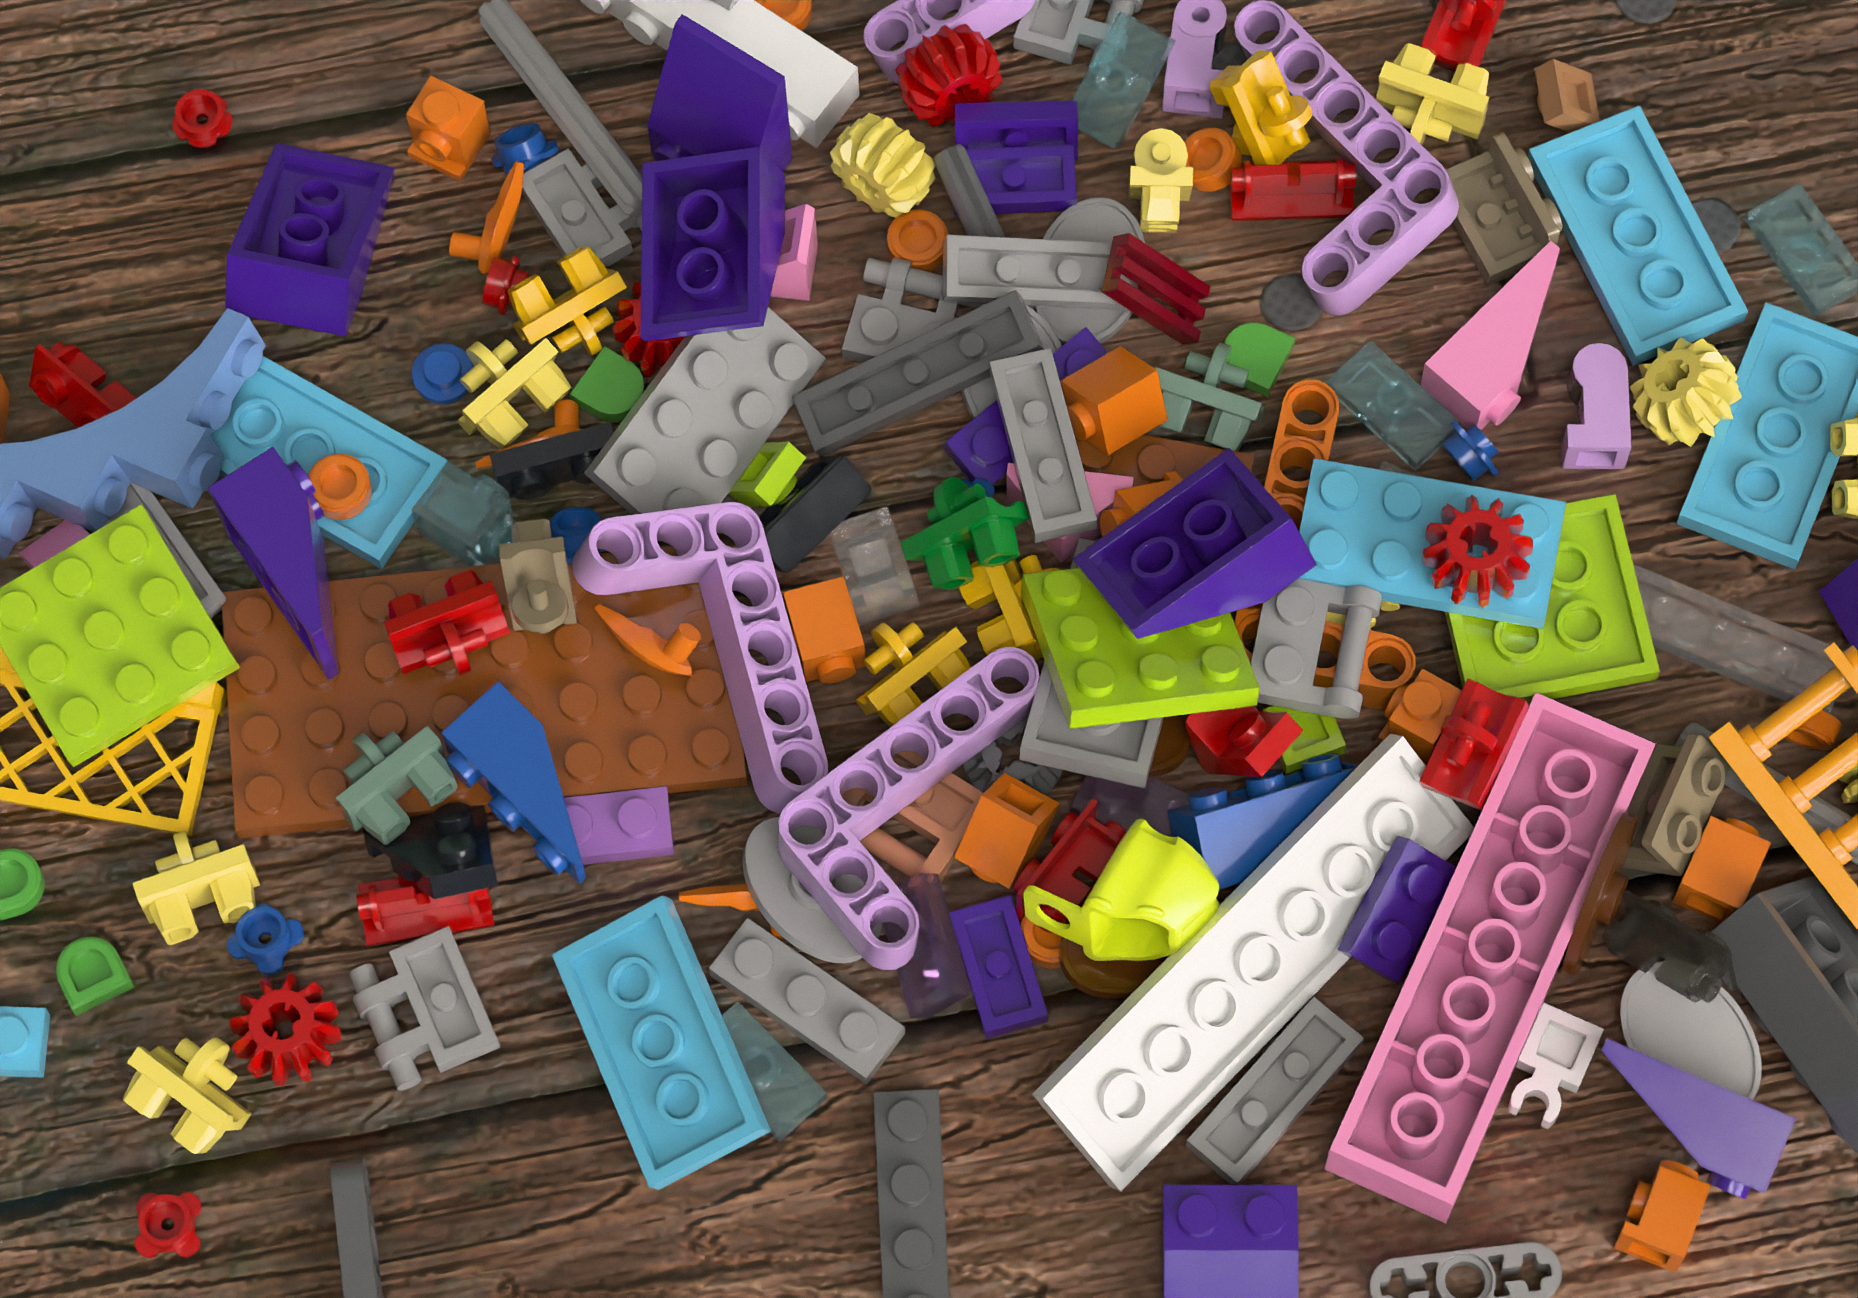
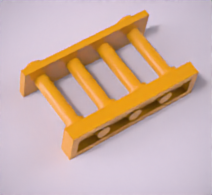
(1790, 798)

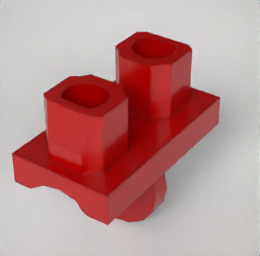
(1461, 31)
(446, 627)
(1474, 744)

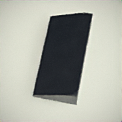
(812, 509)

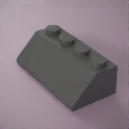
(1800, 975)

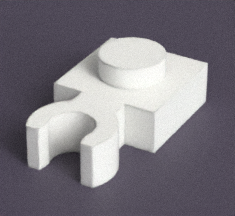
(1556, 1056)

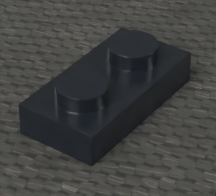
(537, 466)

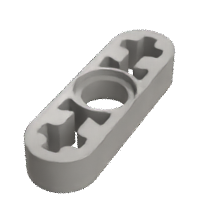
(1511, 1259)

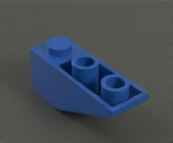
(511, 760)
(1246, 825)

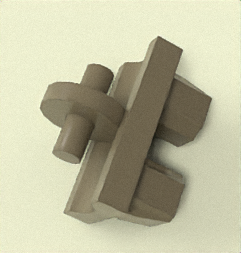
(537, 578)

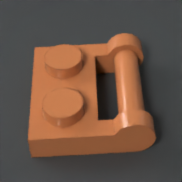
(937, 814)

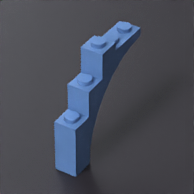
(152, 442)

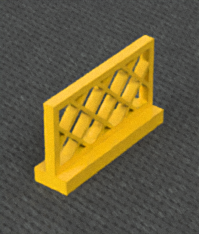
(200, 708)

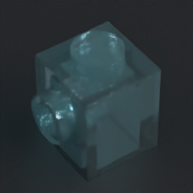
(465, 515)

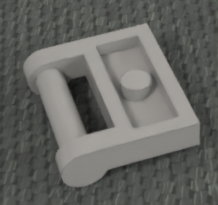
(1291, 642)

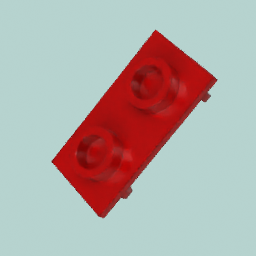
(1292, 190)
(68, 381)
(1079, 846)
(401, 912)

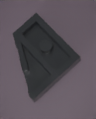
(443, 851)

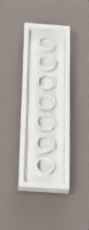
(1243, 970)

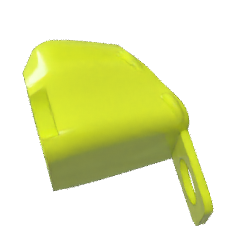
(1143, 904)

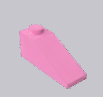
(1485, 360)

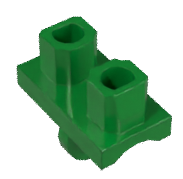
(963, 522)

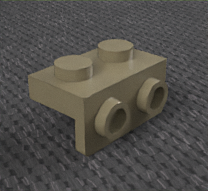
(1501, 210)
(1674, 804)

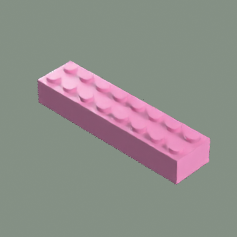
(1488, 959)

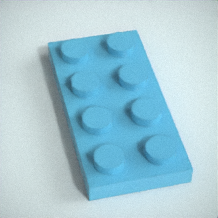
(1637, 235)
(309, 424)
(1775, 457)
(1372, 530)
(661, 1043)

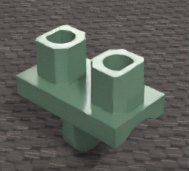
(1232, 412)
(388, 772)

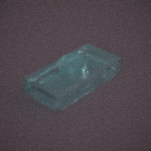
(1120, 79)
(1805, 249)
(1392, 405)
(779, 1082)

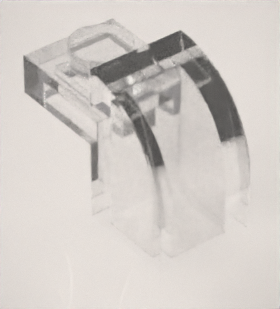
(874, 566)

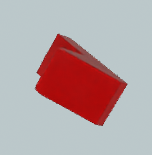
(1240, 739)

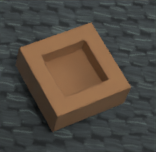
(1566, 96)

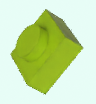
(769, 475)
(1319, 737)

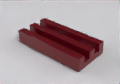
(1156, 278)

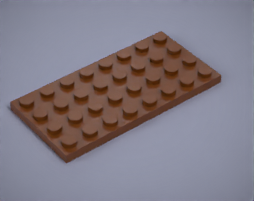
(601, 707)

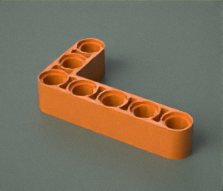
(1298, 446)

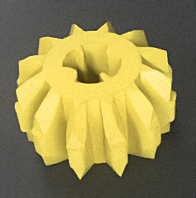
(883, 165)
(1685, 391)

